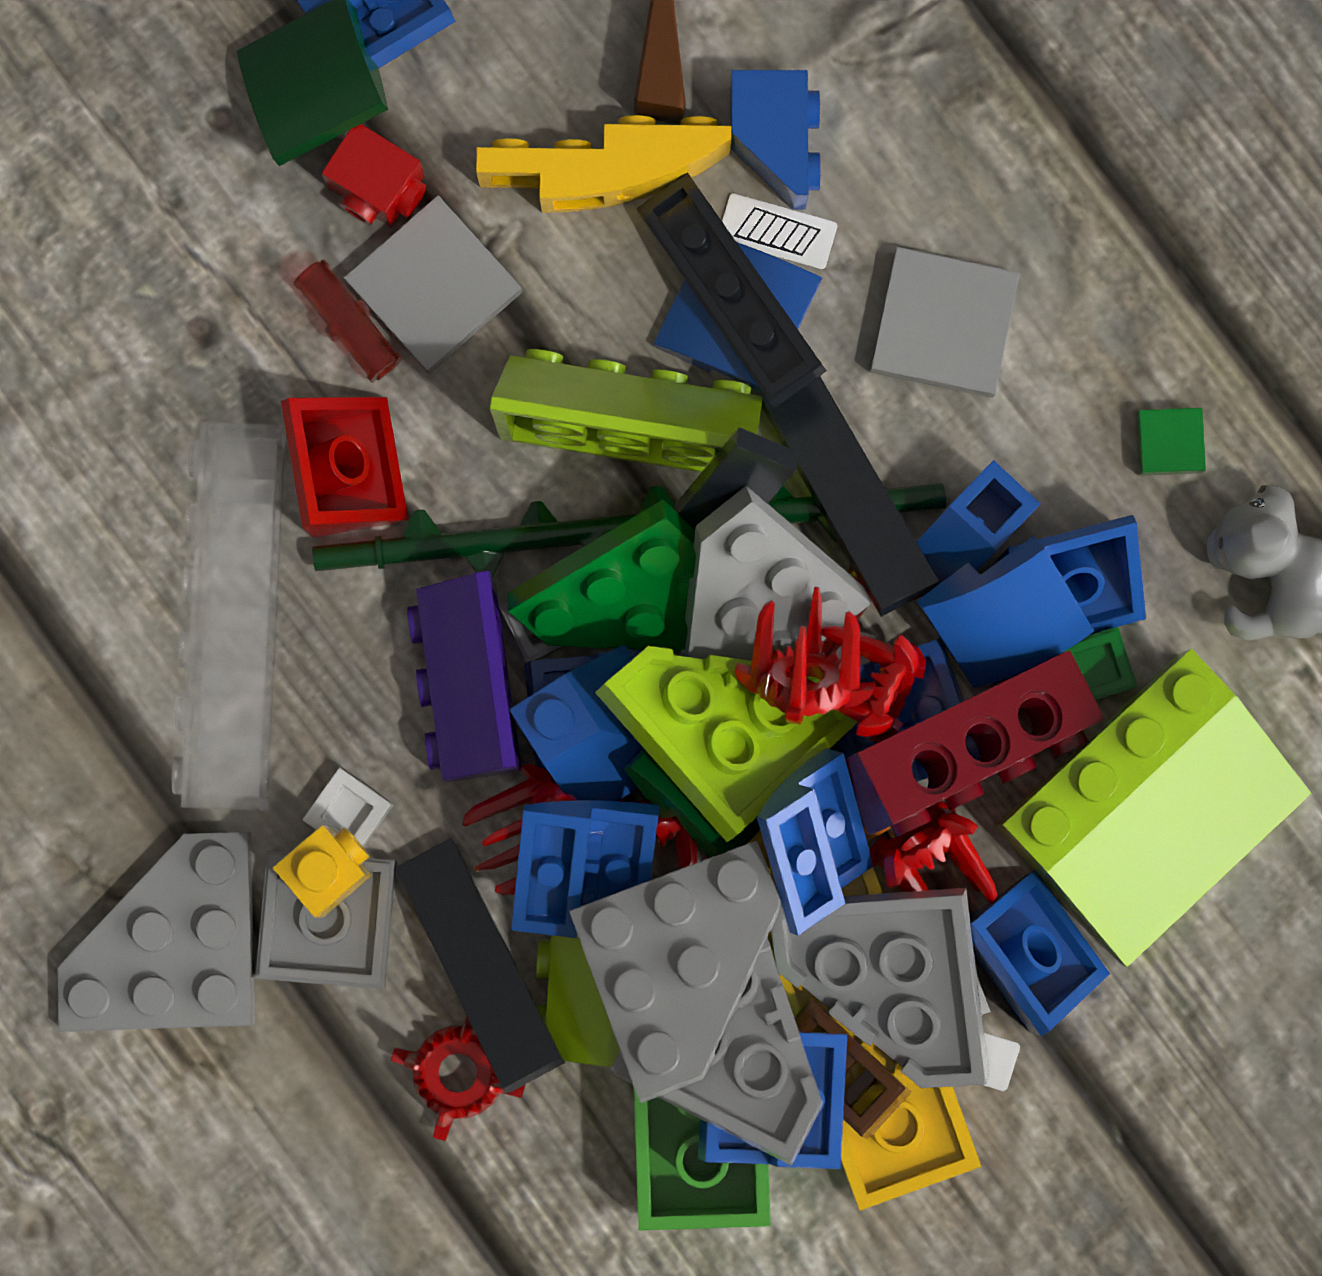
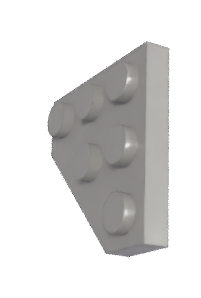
(754, 557)
(171, 947)
(678, 961)
(897, 978)
(759, 1073)

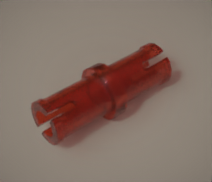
(347, 321)

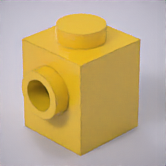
(324, 869)

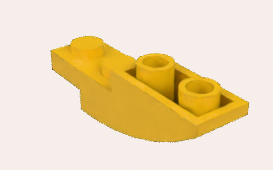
(633, 165)

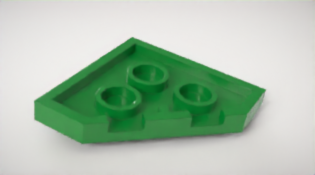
(616, 589)

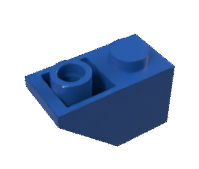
(771, 130)
(976, 522)

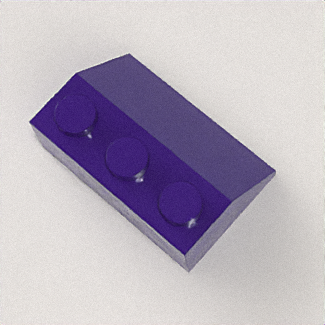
(465, 678)

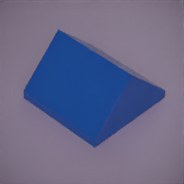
(1101, 570)
(1035, 954)

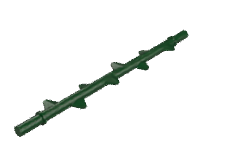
(541, 530)

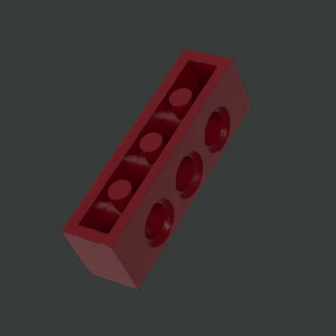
(1049, 694)

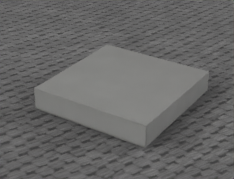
(433, 284)
(945, 322)
(336, 949)

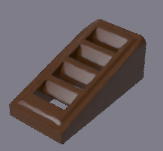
(660, 78)
(886, 1102)

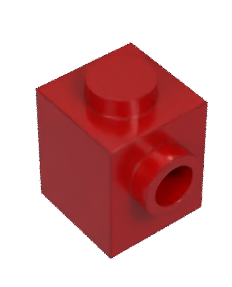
(374, 177)

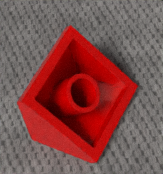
(344, 463)

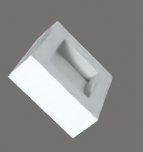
(349, 805)

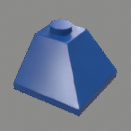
(579, 734)

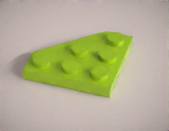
(714, 733)

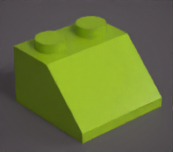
(574, 1004)

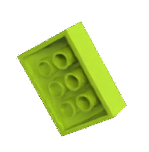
(618, 413)
(1155, 806)

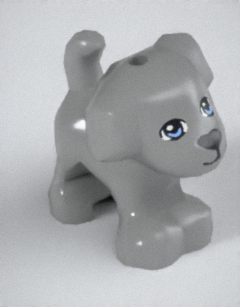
(1264, 541)

